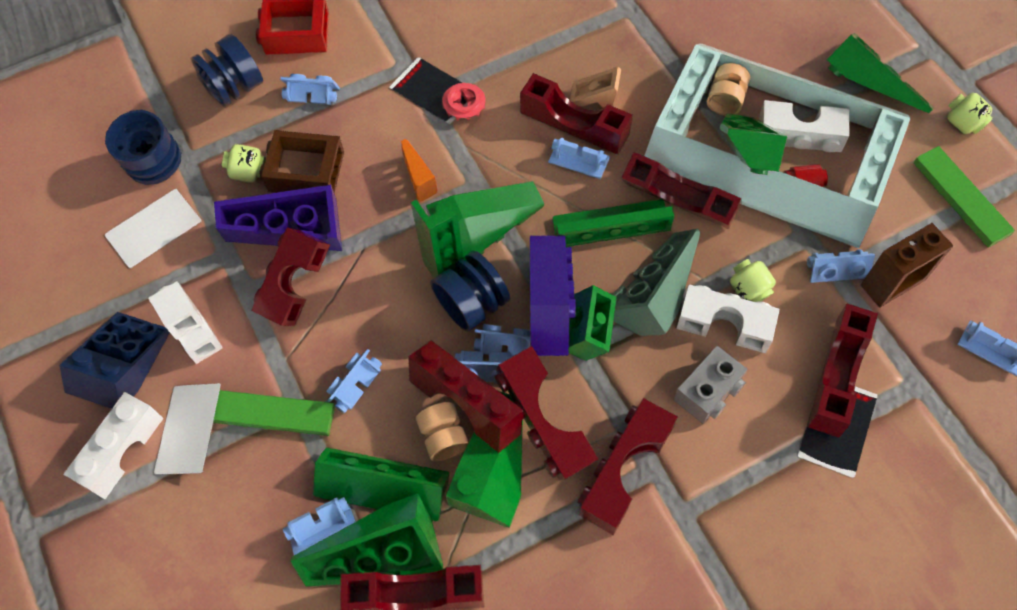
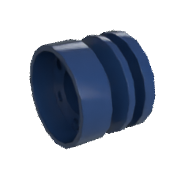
(227, 70)
(143, 147)
(470, 290)

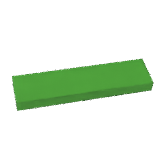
(964, 197)
(274, 413)

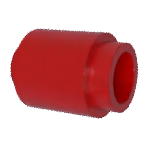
(810, 173)

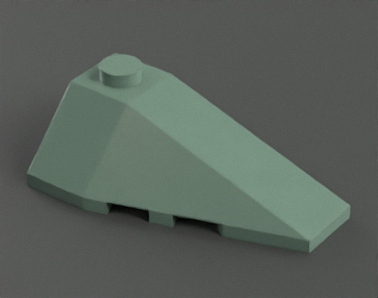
(657, 292)

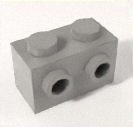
(710, 385)

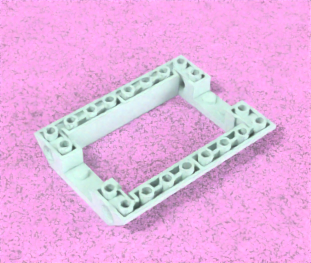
(777, 193)

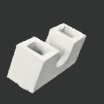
(826, 133)
(752, 319)
(185, 322)
(99, 460)

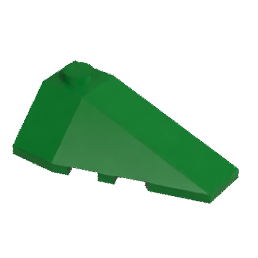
(863, 65)
(754, 142)
(490, 213)
(488, 481)
(387, 541)

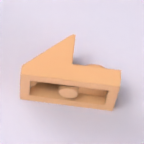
(596, 88)

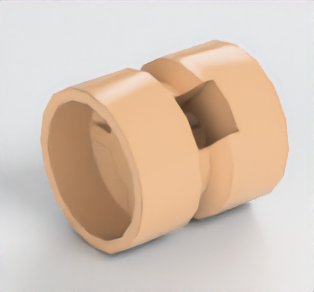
(728, 89)
(442, 429)

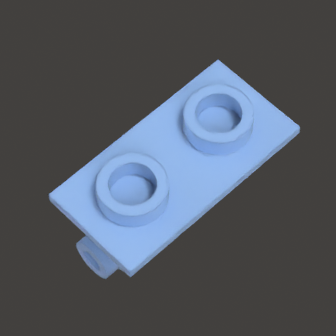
(320, 88)
(578, 158)
(842, 267)
(493, 339)
(990, 346)
(484, 369)
(360, 370)
(305, 532)

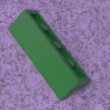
(614, 222)
(438, 238)
(377, 481)

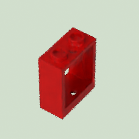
(293, 41)

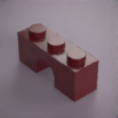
(276, 296)

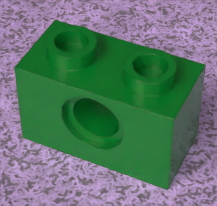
(593, 323)

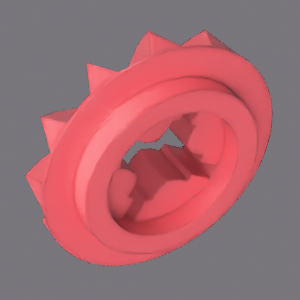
(472, 94)

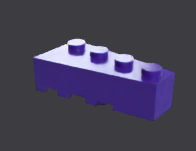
(267, 216)
(551, 294)

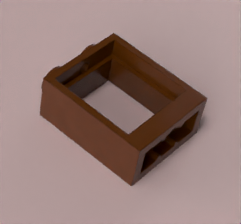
(304, 142)
(906, 265)

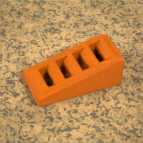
(420, 175)

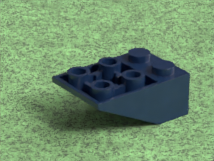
(113, 360)

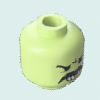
(969, 113)
(243, 163)
(752, 281)

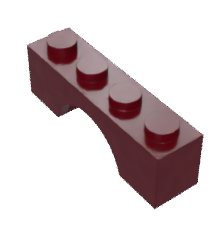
(602, 127)
(680, 191)
(836, 389)
(490, 412)
(564, 450)
(607, 499)
(440, 590)

